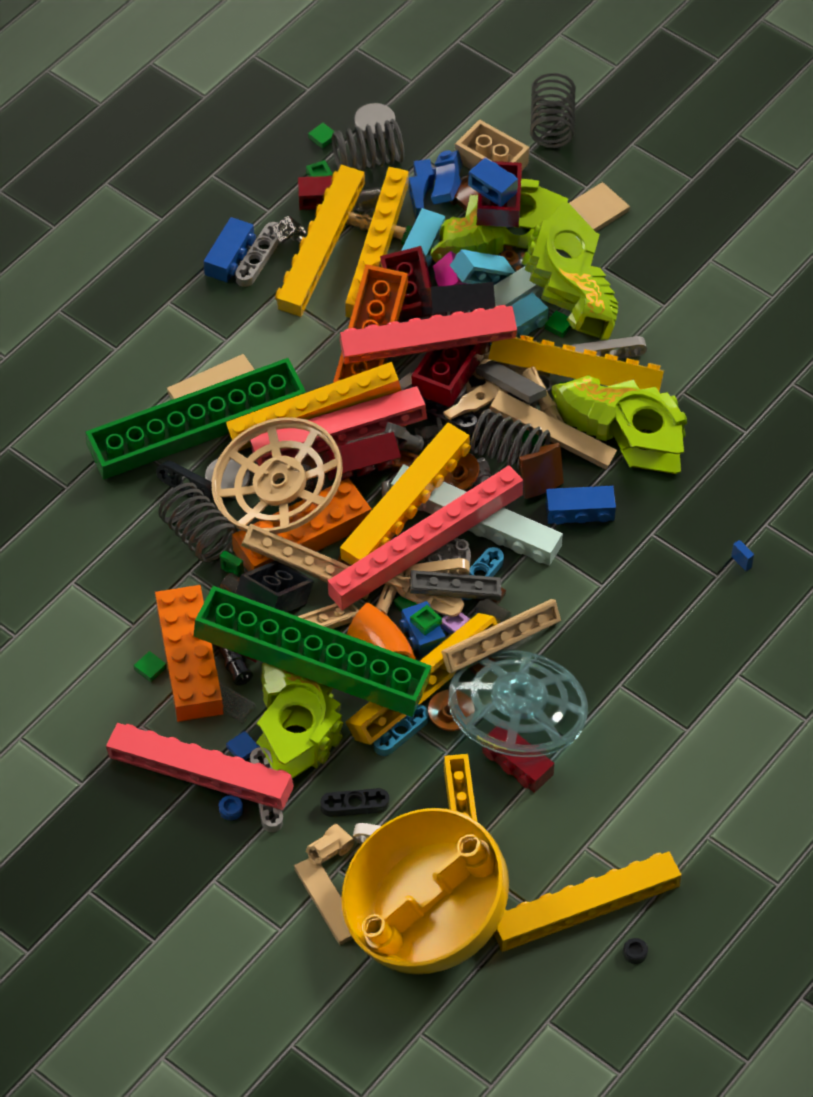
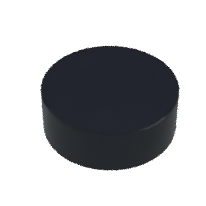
(635, 950)

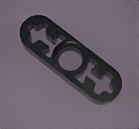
(464, 422)
(174, 480)
(338, 810)

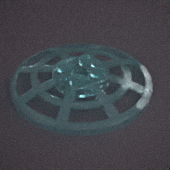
(518, 707)

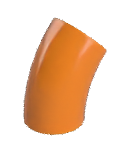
(378, 629)

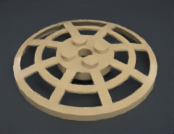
(274, 469)

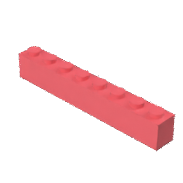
(428, 334)
(353, 422)
(200, 766)

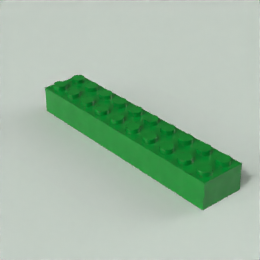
(189, 418)
(312, 651)

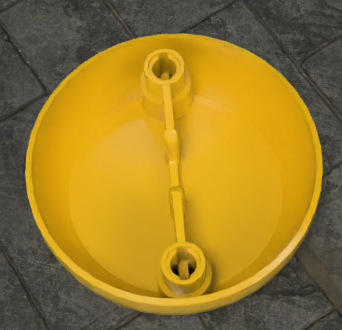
(425, 891)

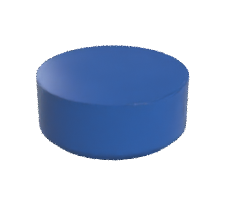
(231, 807)

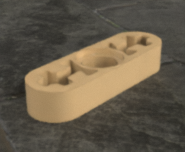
(453, 566)

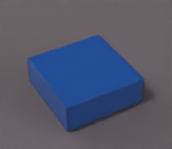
(742, 555)
(242, 745)

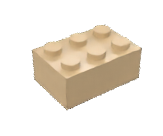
(491, 143)

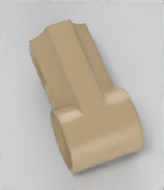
(333, 842)

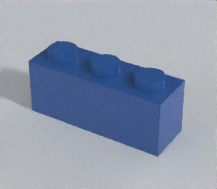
(229, 249)
(580, 504)

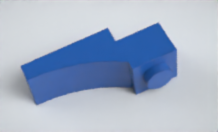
(447, 176)
(420, 184)

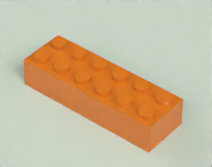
(376, 303)
(331, 525)
(188, 659)

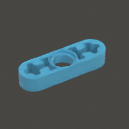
(483, 561)
(399, 739)

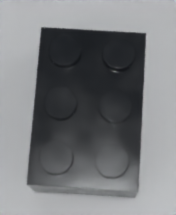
(457, 298)
(276, 586)

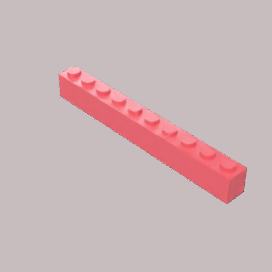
(425, 537)

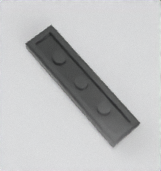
(511, 381)
(455, 585)

